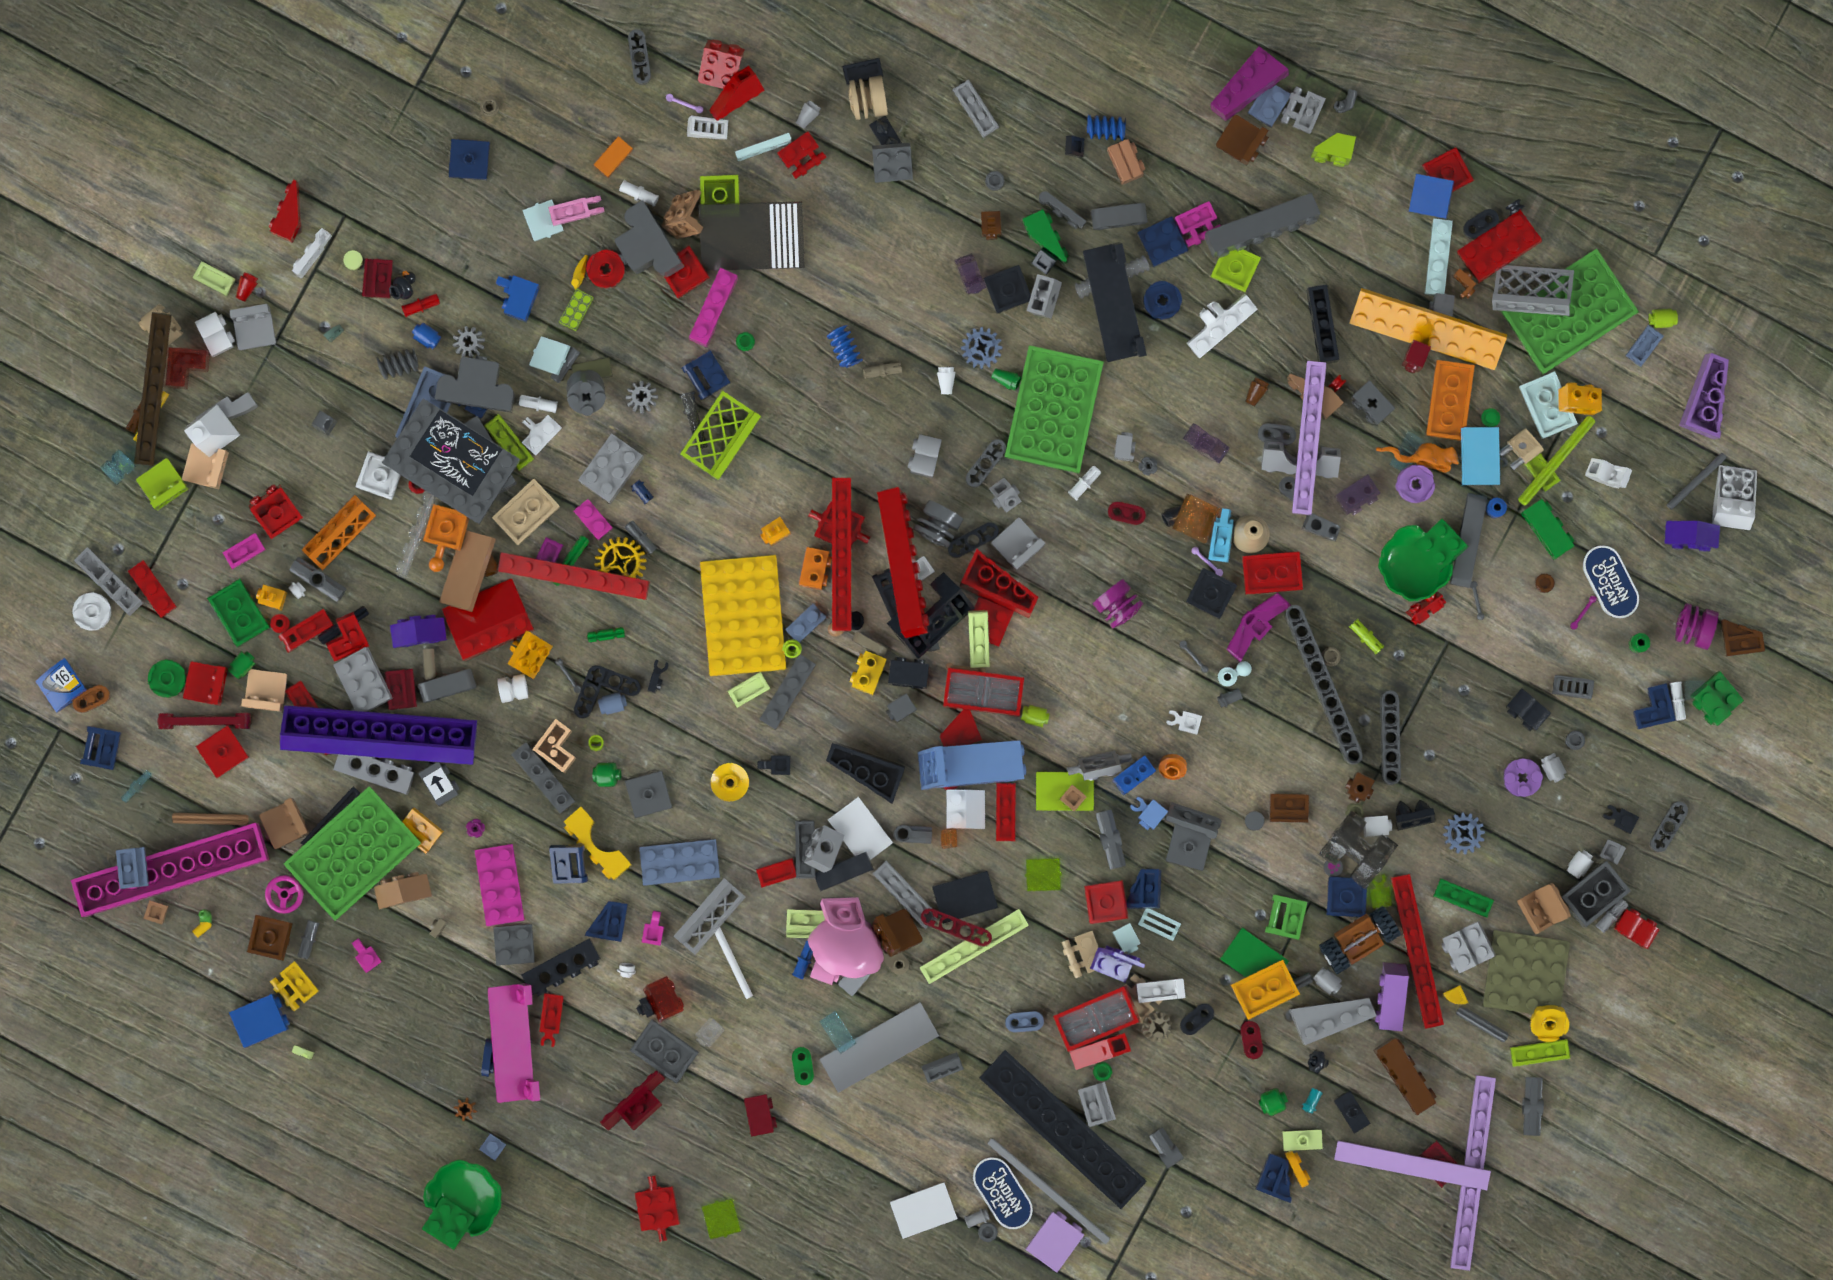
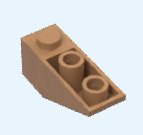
(1330, 403)

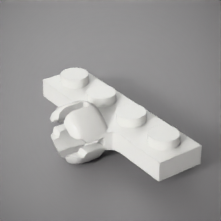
(1220, 323)

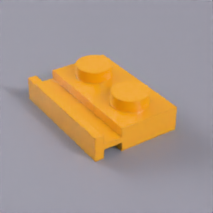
(423, 829)

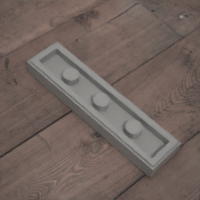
(903, 892)

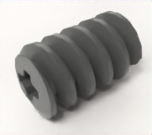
(398, 364)

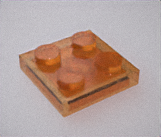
(1196, 518)

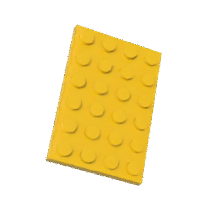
(743, 615)

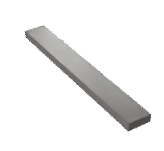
(1048, 1190)

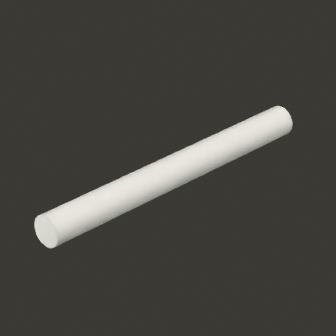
(733, 963)

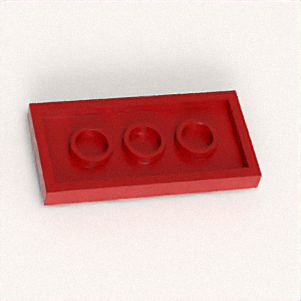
(1499, 246)

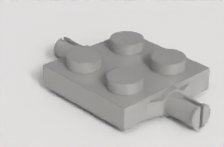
(1099, 765)

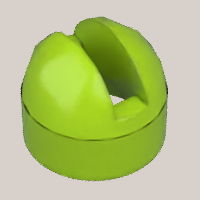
(596, 739)

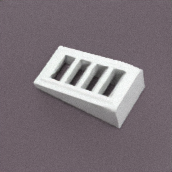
(699, 134)

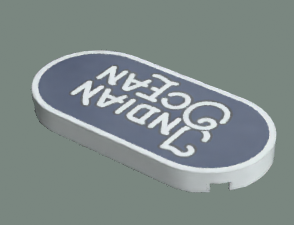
(1610, 582)
(1002, 1193)

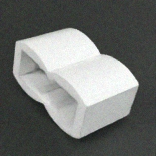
(214, 334)

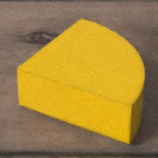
(1456, 995)

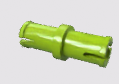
(1366, 636)

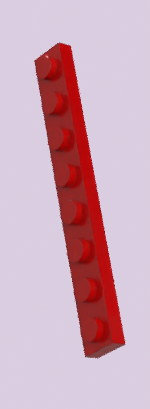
(841, 554)
(573, 576)
(1417, 951)

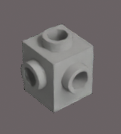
(1008, 497)

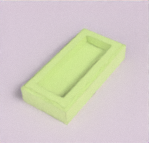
(214, 278)
(748, 689)

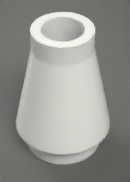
(946, 379)

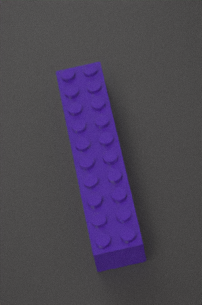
(378, 735)

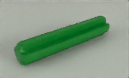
(575, 552)

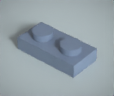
(805, 623)

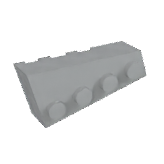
(1326, 1019)

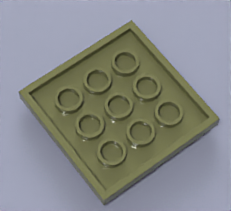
(1525, 972)

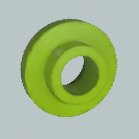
(792, 653)

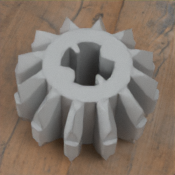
(474, 338)
(646, 401)

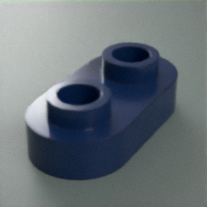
(487, 1064)

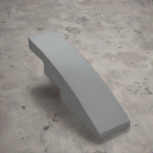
(108, 581)

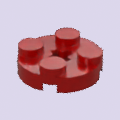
(611, 278)

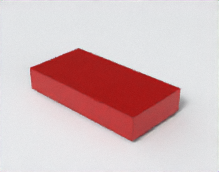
(776, 872)

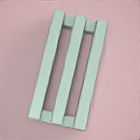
(1174, 931)

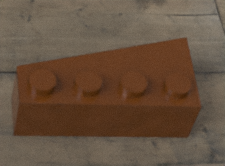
(1404, 1075)

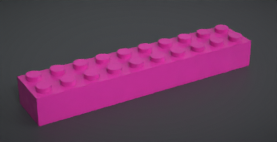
(174, 869)

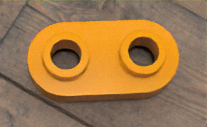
(1294, 1161)

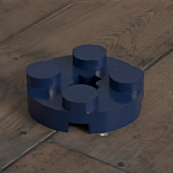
(1168, 291)

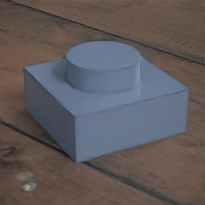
(492, 1146)

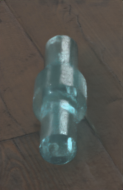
(136, 786)

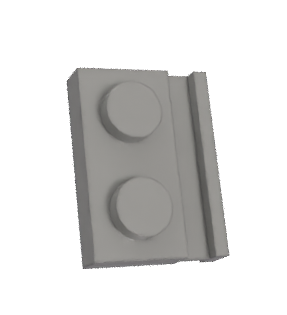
(1096, 1104)

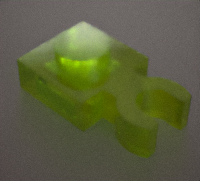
(1380, 896)

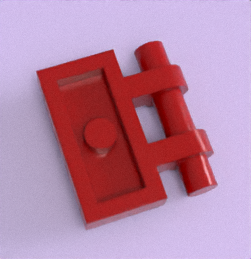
(798, 150)

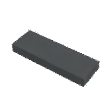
(804, 839)

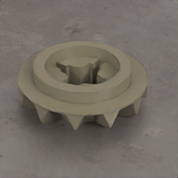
(1148, 1026)

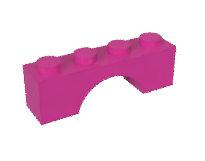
(713, 307)

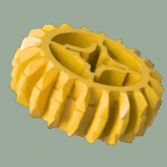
(614, 547)

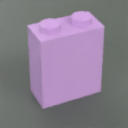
(1055, 1241)

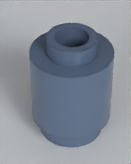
(612, 703)

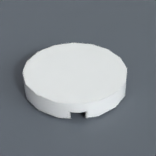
(91, 611)

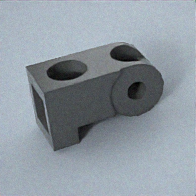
(324, 423)
(1321, 527)

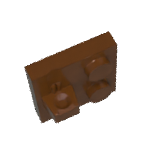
(269, 937)

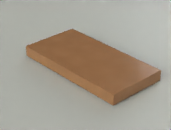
(467, 571)

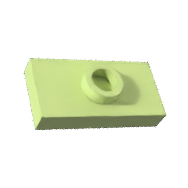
(1302, 1140)

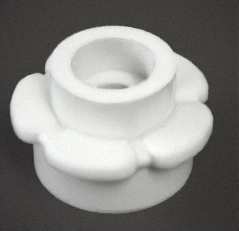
(297, 590)
(626, 969)

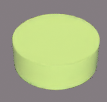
(353, 260)

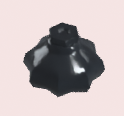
(1317, 1061)

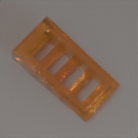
(949, 838)

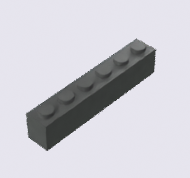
(1262, 225)

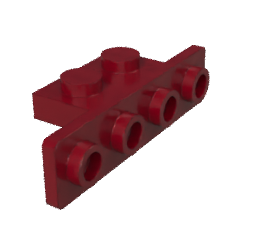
(637, 1105)

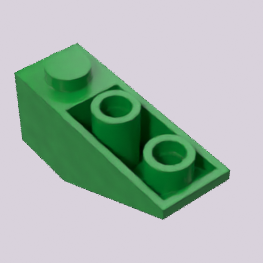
(1041, 233)

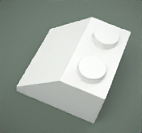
(965, 809)

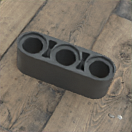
(1119, 216)
(447, 686)

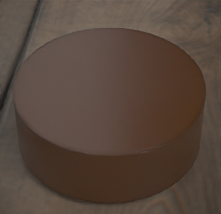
(1544, 583)

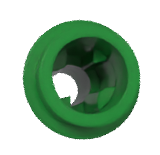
(1006, 378)

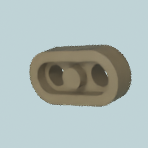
(891, 961)

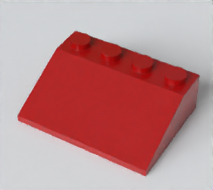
(495, 620)

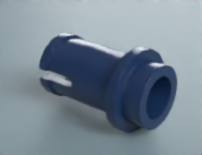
(642, 491)

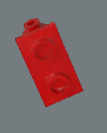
(1418, 611)

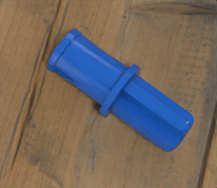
(803, 962)

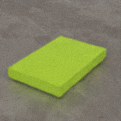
(1053, 785)

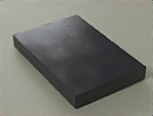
(965, 896)

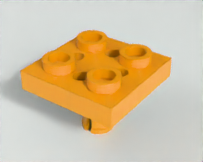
(529, 654)

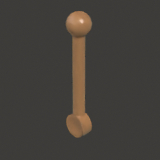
(950, 665)

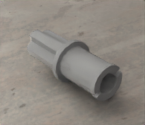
(1612, 915)

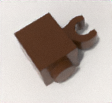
(991, 225)

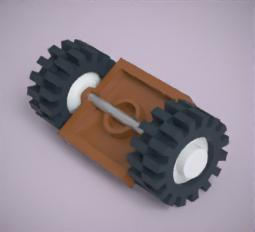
(1359, 939)

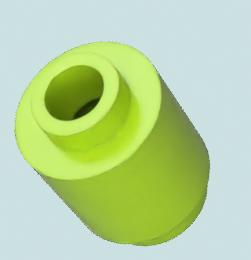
(1663, 318)
(1035, 715)

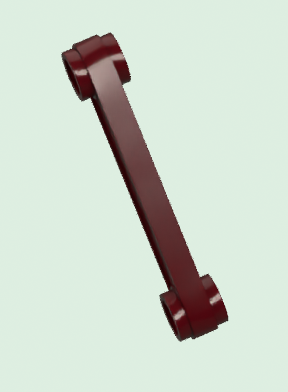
(167, 721)

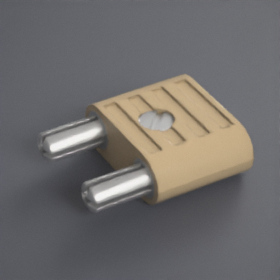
(1524, 446)

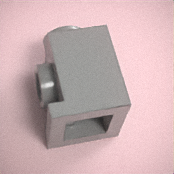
(1124, 447)

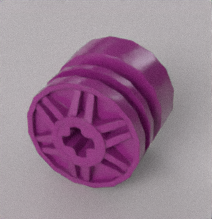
(1118, 604)
(1696, 626)

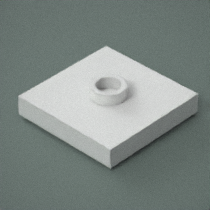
(377, 477)

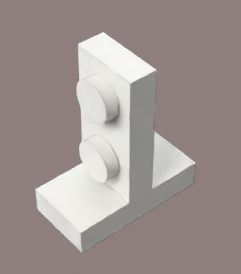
(1160, 990)

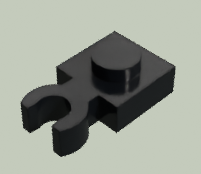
(1623, 820)

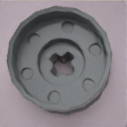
(938, 523)

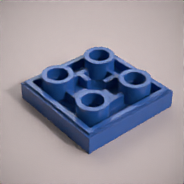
(1431, 196)

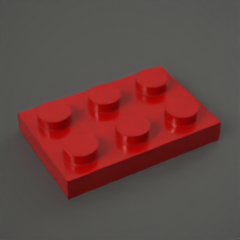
(1272, 573)

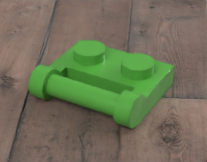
(1292, 918)

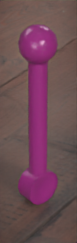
(1574, 625)

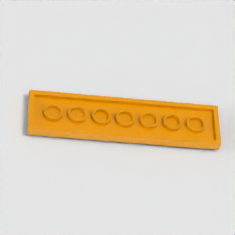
(1429, 327)

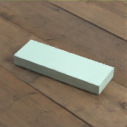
(763, 147)

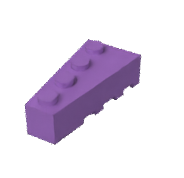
(1706, 400)

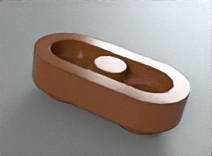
(91, 698)

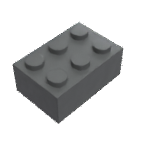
(1595, 894)

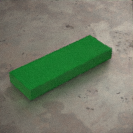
(1463, 898)

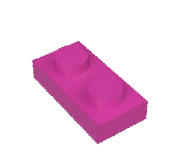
(593, 519)
(244, 551)

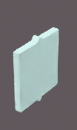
(540, 221)
(549, 355)

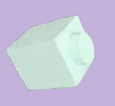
(1126, 938)

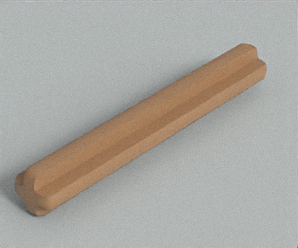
(220, 819)

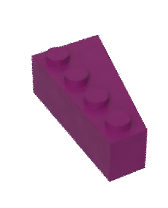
(1250, 81)

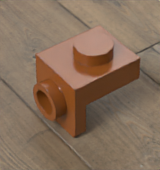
(1465, 280)

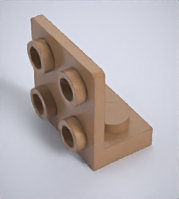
(678, 219)
(284, 823)

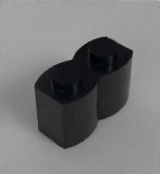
(1528, 710)

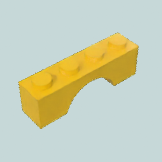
(613, 862)

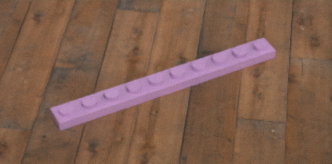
(1474, 1157)

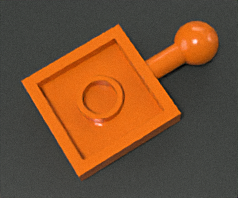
(445, 529)

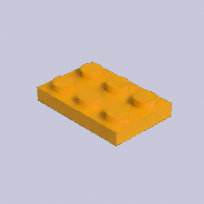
(1265, 989)

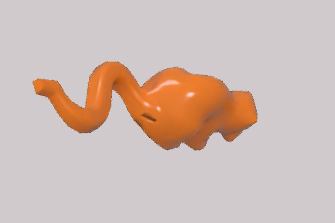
(1428, 455)

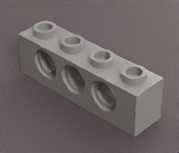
(402, 784)

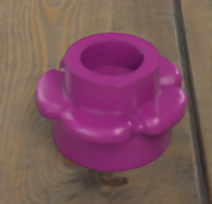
(480, 828)

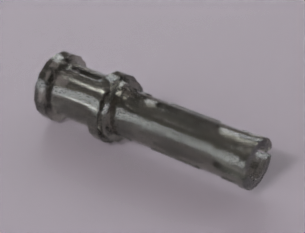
(691, 411)

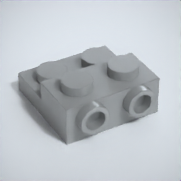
(1468, 947)

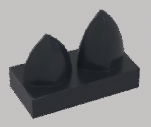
(884, 131)
(1407, 819)

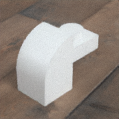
(1608, 473)

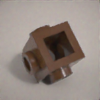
(1363, 781)

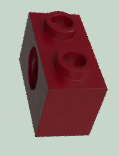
(1415, 356)

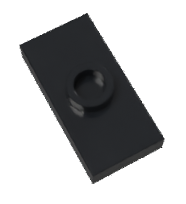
(862, 70)
(1352, 1112)

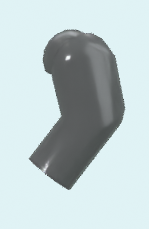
(1347, 104)

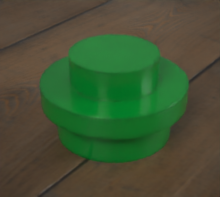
(745, 341)
(1490, 417)
(1102, 1071)

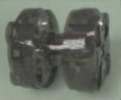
(1368, 857)

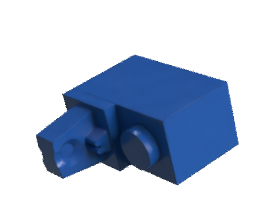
(521, 296)

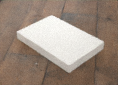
(860, 829)
(923, 1210)

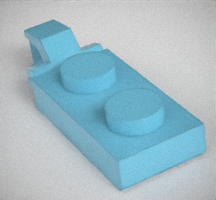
(1222, 537)

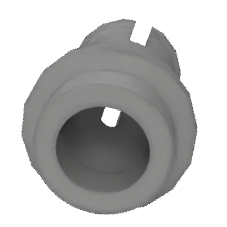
(977, 1218)

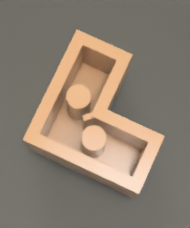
(550, 746)

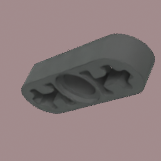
(642, 42)
(990, 449)
(1657, 836)

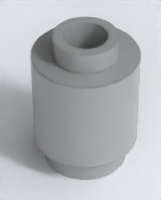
(1553, 768)
(1328, 981)

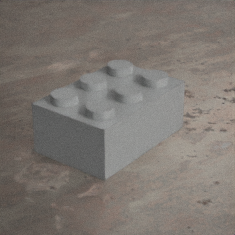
(611, 468)

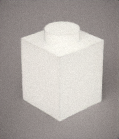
(1377, 825)

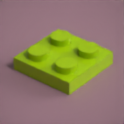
(1236, 269)

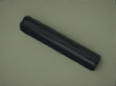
(334, 631)

